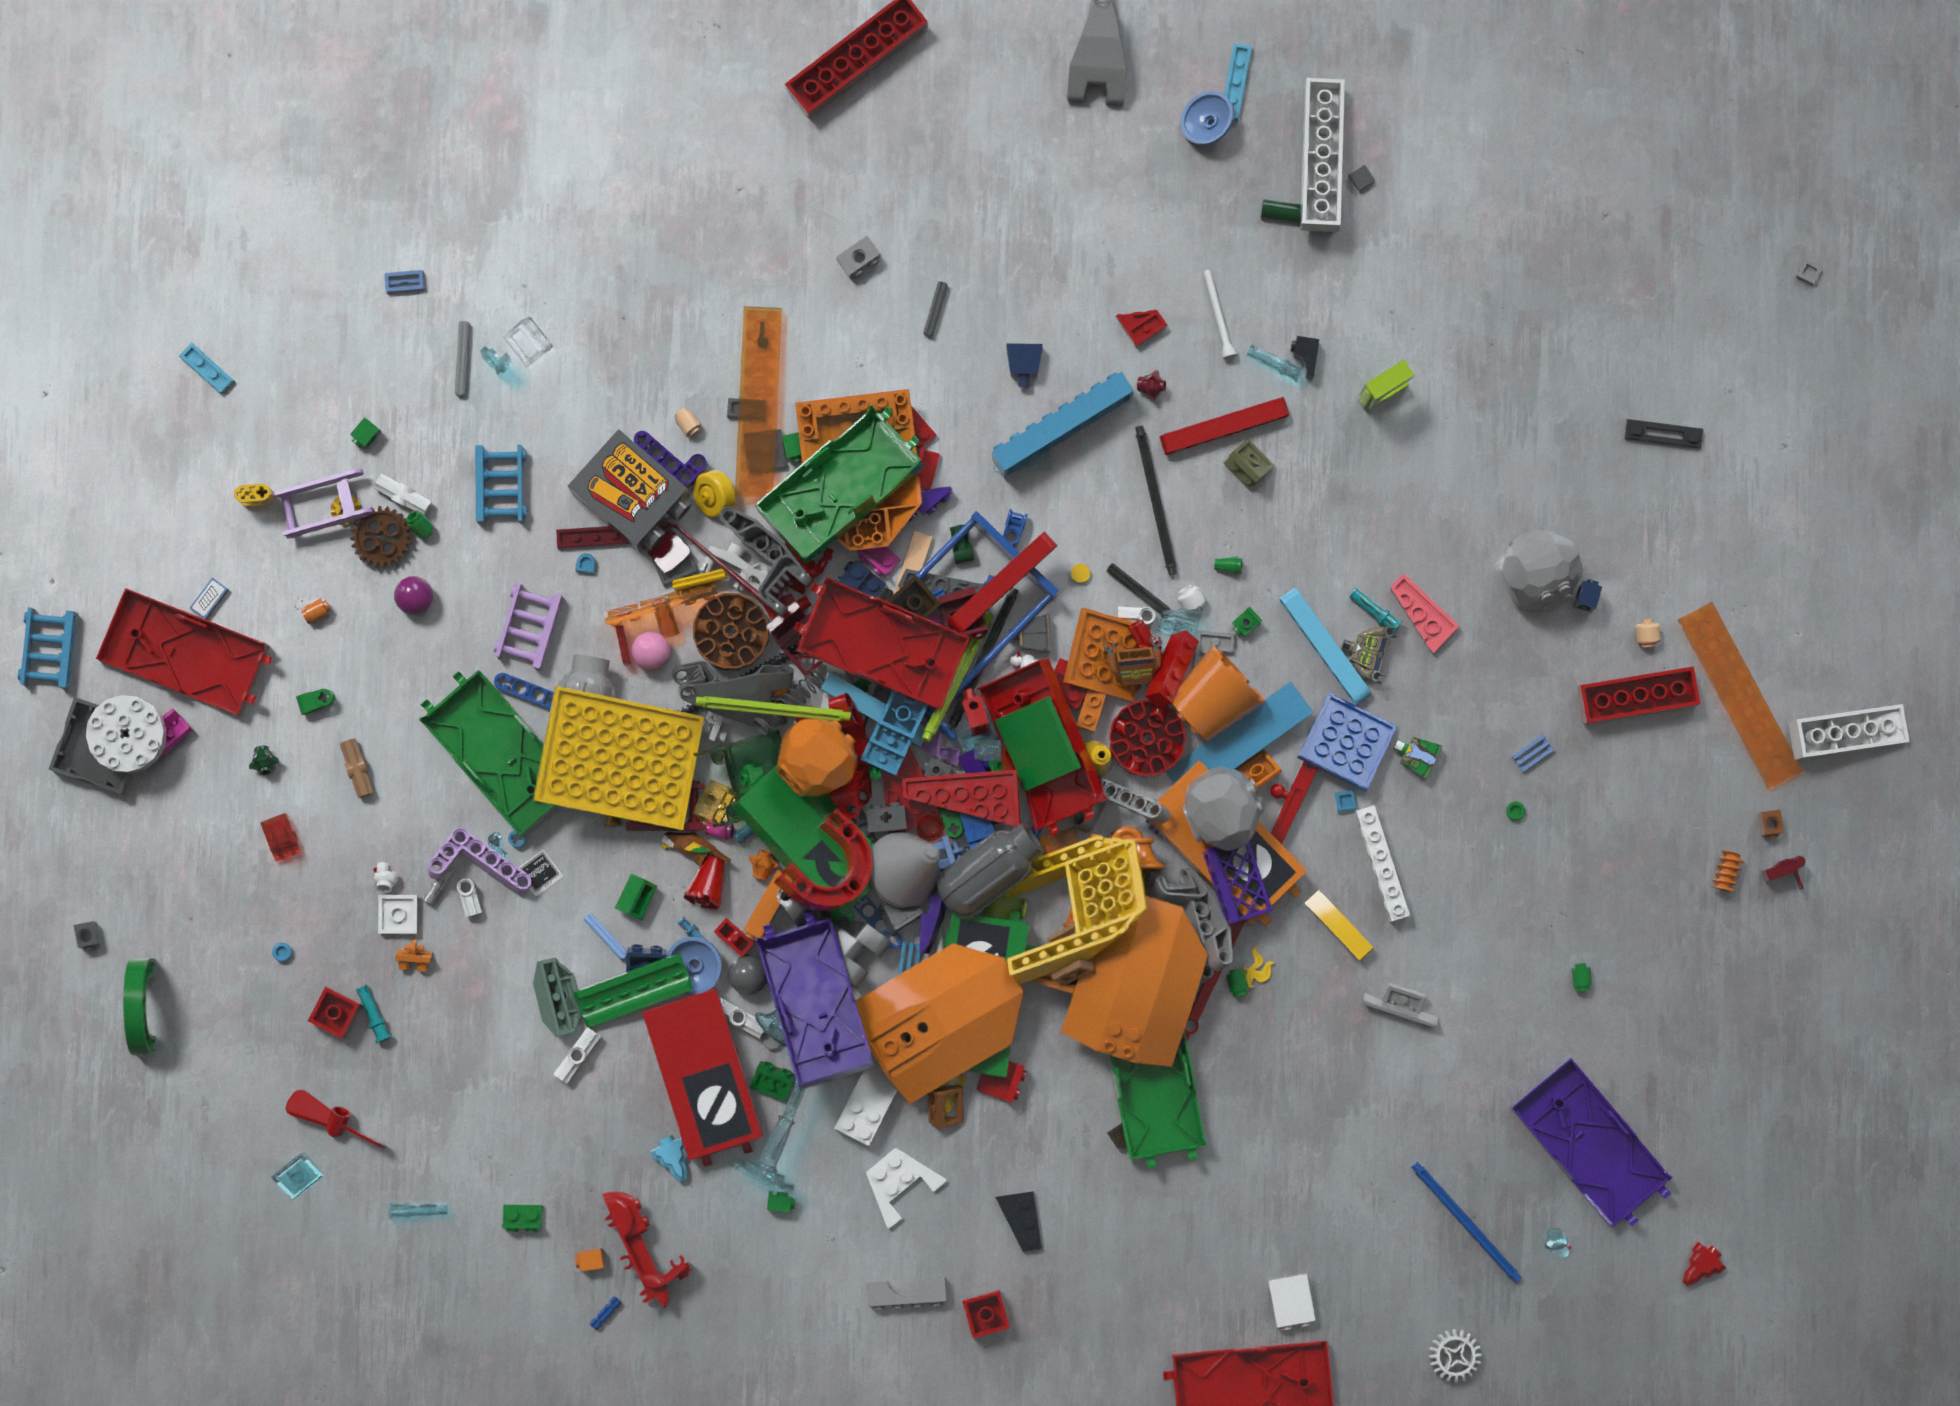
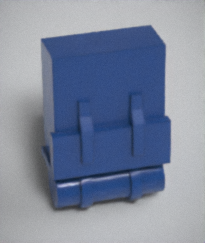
(976, 829)

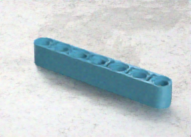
(1325, 646)

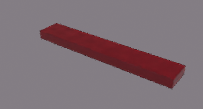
(591, 537)

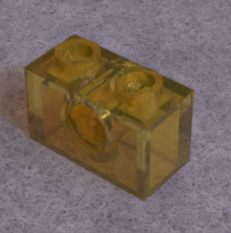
(714, 812)

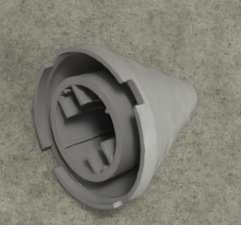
(904, 869)

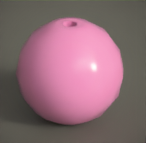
(650, 651)

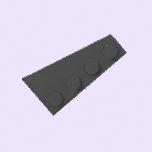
(934, 582)

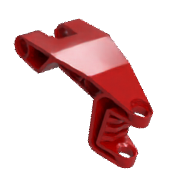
(850, 793)

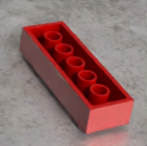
(1639, 695)

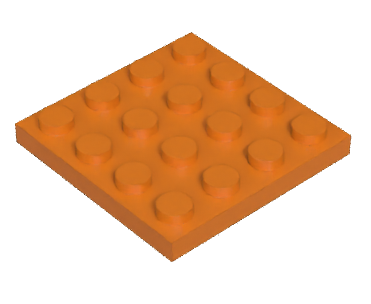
(1088, 659)

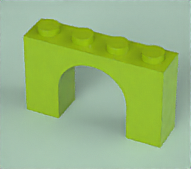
(1385, 385)

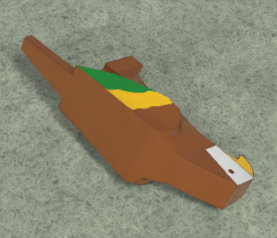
(691, 846)

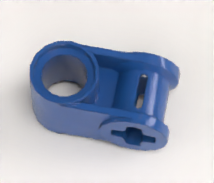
(1015, 525)

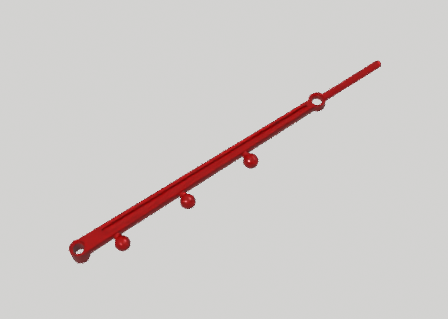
(1280, 829)

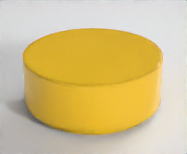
(1080, 573)

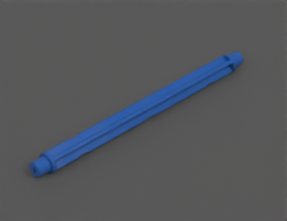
(1468, 1224)

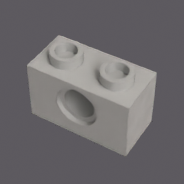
(864, 247)

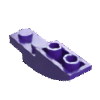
(931, 499)

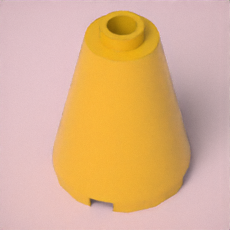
(1100, 756)

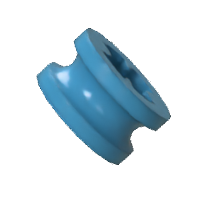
(519, 844)

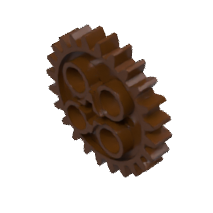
(377, 553)

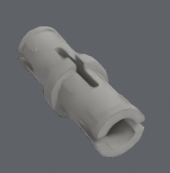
(436, 887)

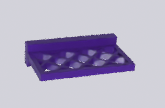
(1223, 889)

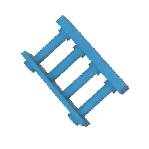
(483, 474)
(66, 641)

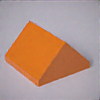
(1260, 768)

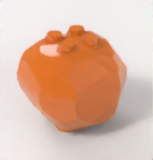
(816, 757)

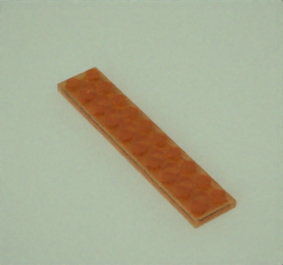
(758, 401)
(1740, 695)

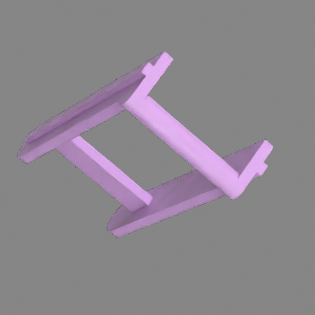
(345, 497)

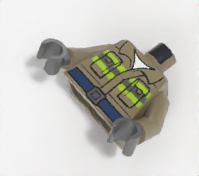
(1369, 651)

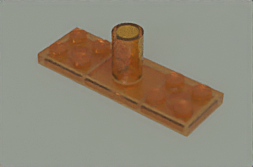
(661, 607)

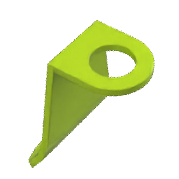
(1003, 907)

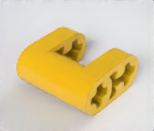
(257, 491)

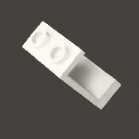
(1291, 1301)

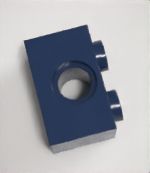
(1587, 595)

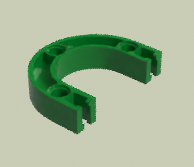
(134, 1006)

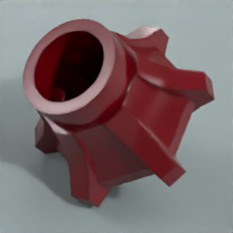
(1151, 384)

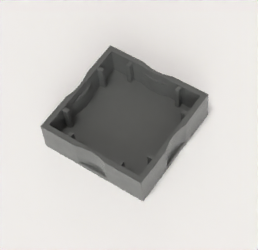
(74, 757)

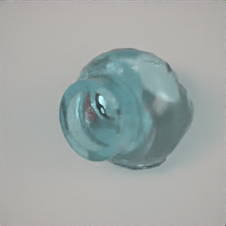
(1557, 1242)

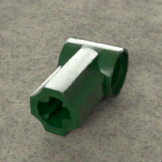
(962, 550)

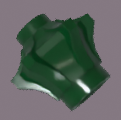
(263, 760)

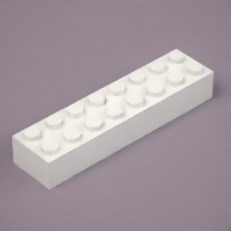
(1322, 155)

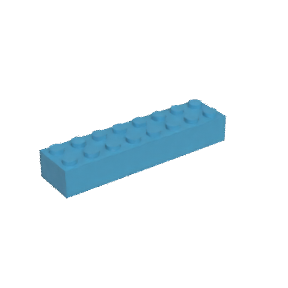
(1062, 424)

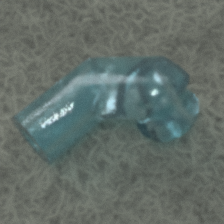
(493, 842)

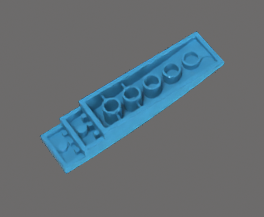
(894, 733)
(1249, 734)

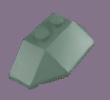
(555, 996)

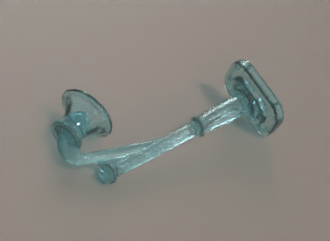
(765, 1168)

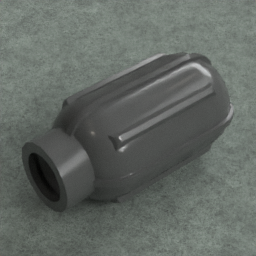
(988, 871)

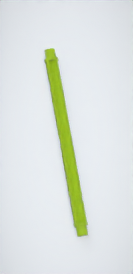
(965, 662)
(772, 708)

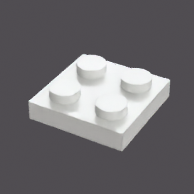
(397, 914)

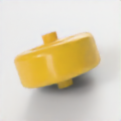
(713, 492)

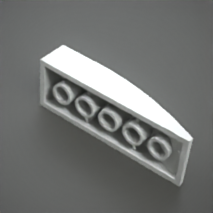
(1848, 731)
(868, 1104)

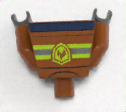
(1136, 664)

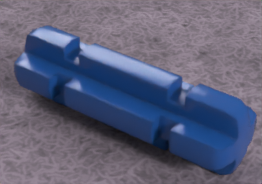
(605, 1313)

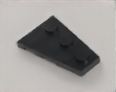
(1022, 1218)

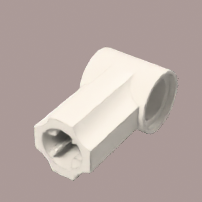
(1134, 614)
(469, 900)

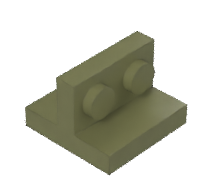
(1249, 464)

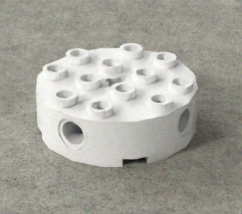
(107, 728)

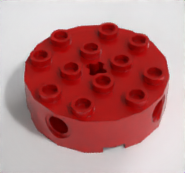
(1151, 757)

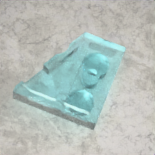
(1180, 620)

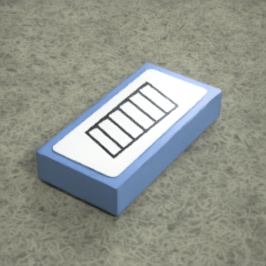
(208, 598)

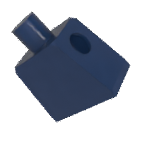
(1023, 361)

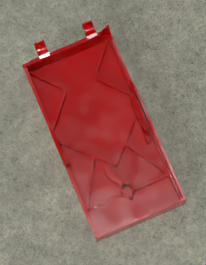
(882, 643)

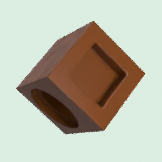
(1774, 815)

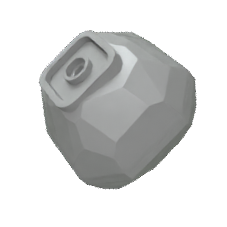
(1541, 570)
(1223, 808)

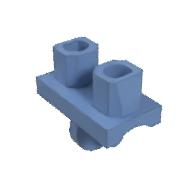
(944, 845)

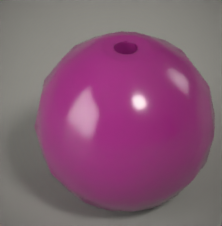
(413, 595)

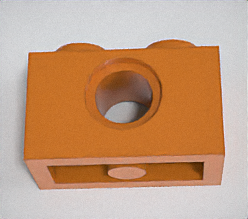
(1091, 711)

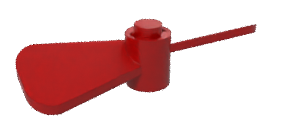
(307, 1107)

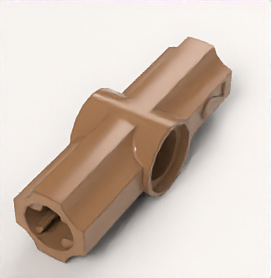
(356, 768)

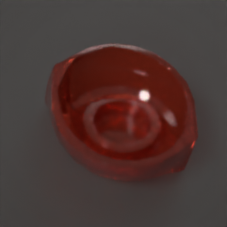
(929, 827)

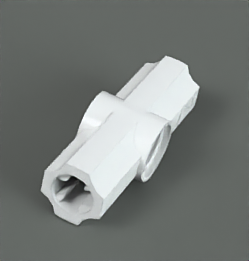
(402, 494)
(749, 1022)
(569, 1065)

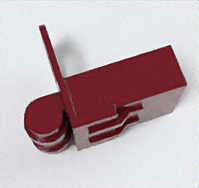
(1784, 868)

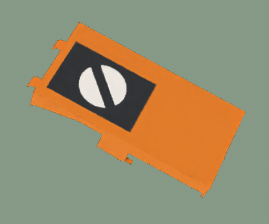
(1274, 861)

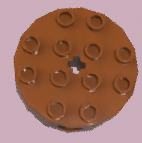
(720, 615)

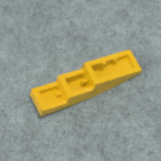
(1339, 925)

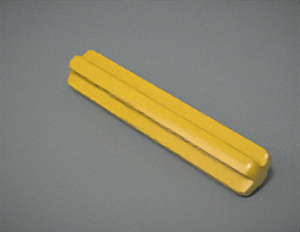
(699, 579)

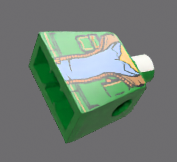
(1418, 755)

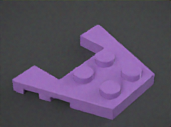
(934, 746)

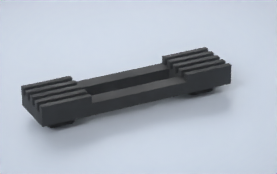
(1691, 436)

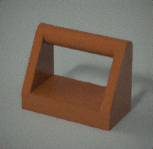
(936, 1106)

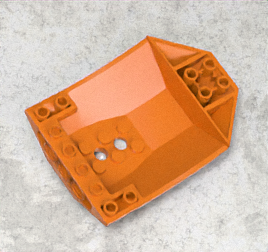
(828, 420)
(968, 1013)

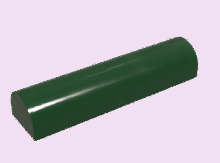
(1281, 211)

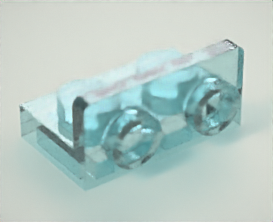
(497, 364)

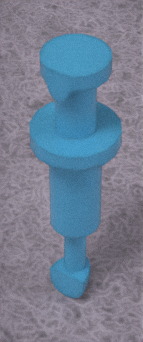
(690, 929)

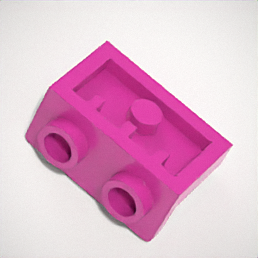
(880, 558)

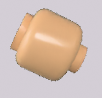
(1648, 633)

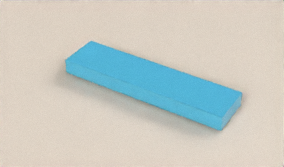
(1237, 76)

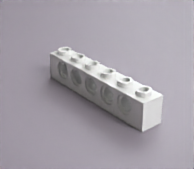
(1382, 863)

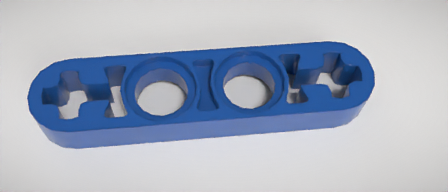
(528, 694)
(872, 920)

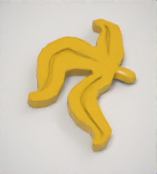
(1259, 976)

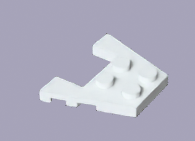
(894, 1175)

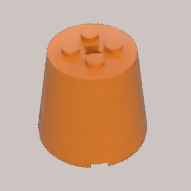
(1215, 695)

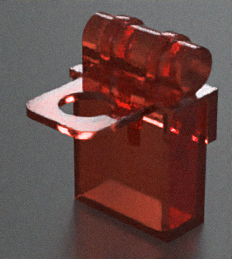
(280, 837)

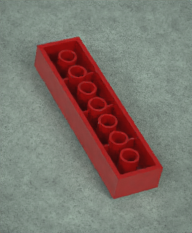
(855, 55)

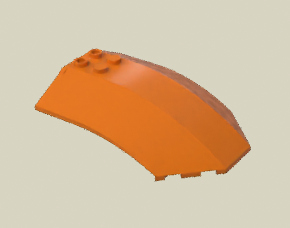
(1140, 988)

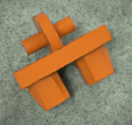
(413, 953)

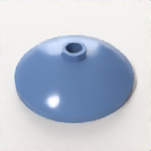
(1200, 114)
(709, 961)

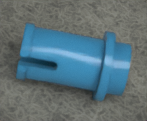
(743, 834)

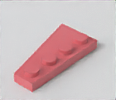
(1424, 613)

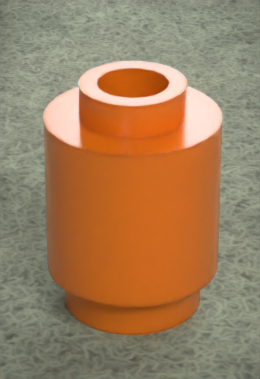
(315, 611)

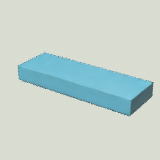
(206, 368)

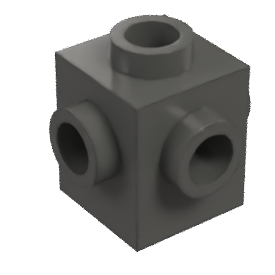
(938, 763)

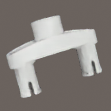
(732, 555)

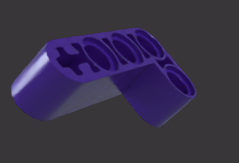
(668, 456)

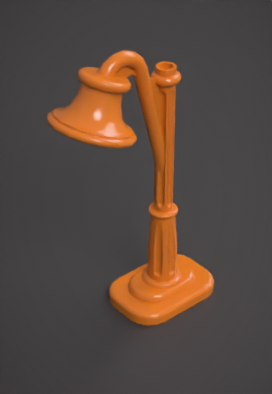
(1147, 863)

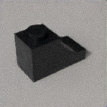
(1306, 351)

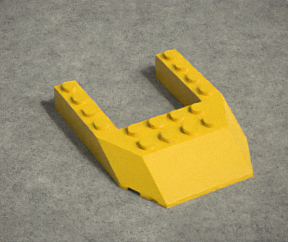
(1104, 897)

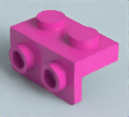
(176, 729)

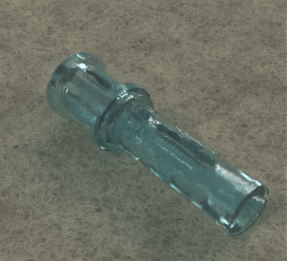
(1283, 366)
(407, 1210)

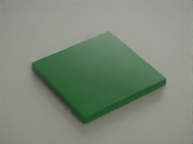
(1037, 743)

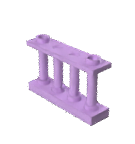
(547, 622)

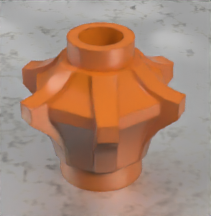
(762, 864)

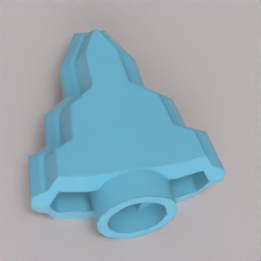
(672, 1155)

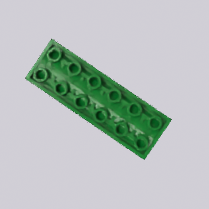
(633, 990)

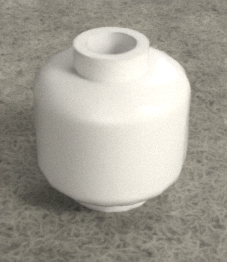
(1191, 597)

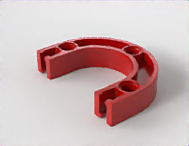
(858, 870)

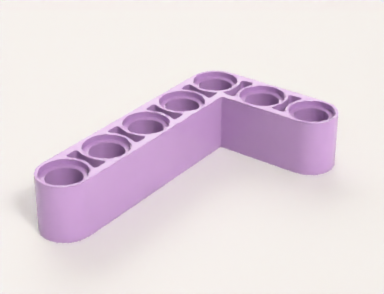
(479, 859)

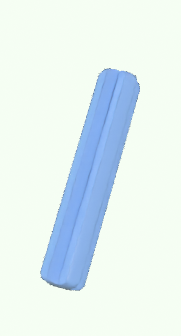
(606, 937)

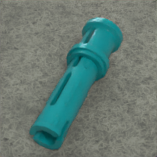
(1385, 615)
(376, 1022)

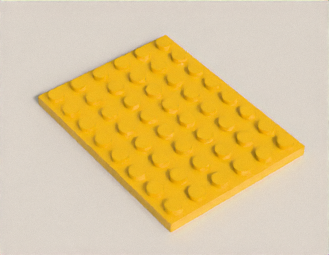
(618, 758)

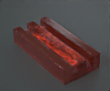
(623, 645)

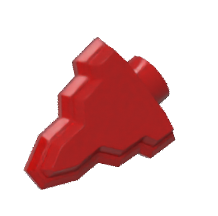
(1703, 1263)

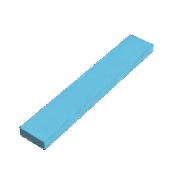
(864, 702)

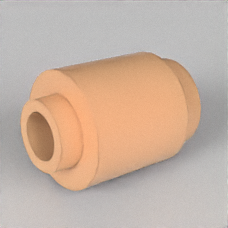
(687, 422)

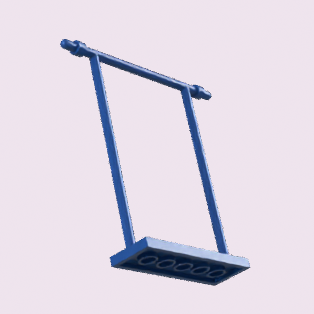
(1010, 552)

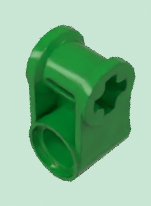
(311, 701)
(951, 818)

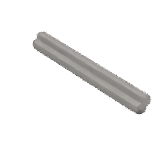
(462, 357)

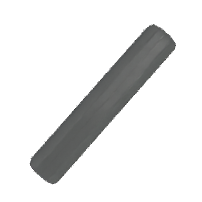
(935, 309)

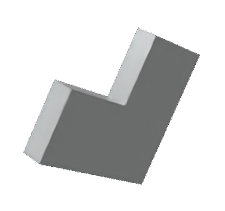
(1207, 639)

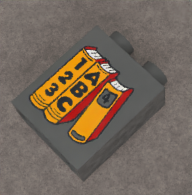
(630, 492)

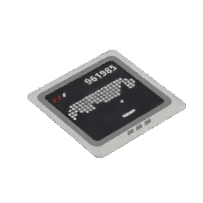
(542, 872)

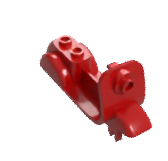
(630, 1223)

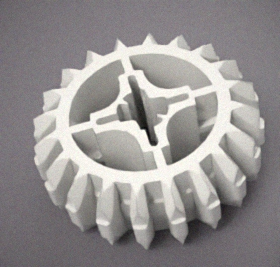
(1460, 1348)

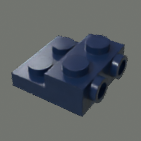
(861, 579)
(639, 956)

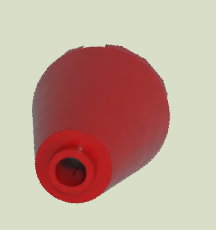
(707, 884)

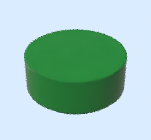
(1515, 811)

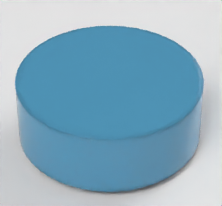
(282, 952)

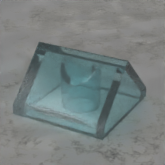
(297, 1175)

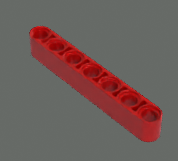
(1224, 425)
(1002, 582)

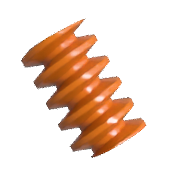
(1728, 871)

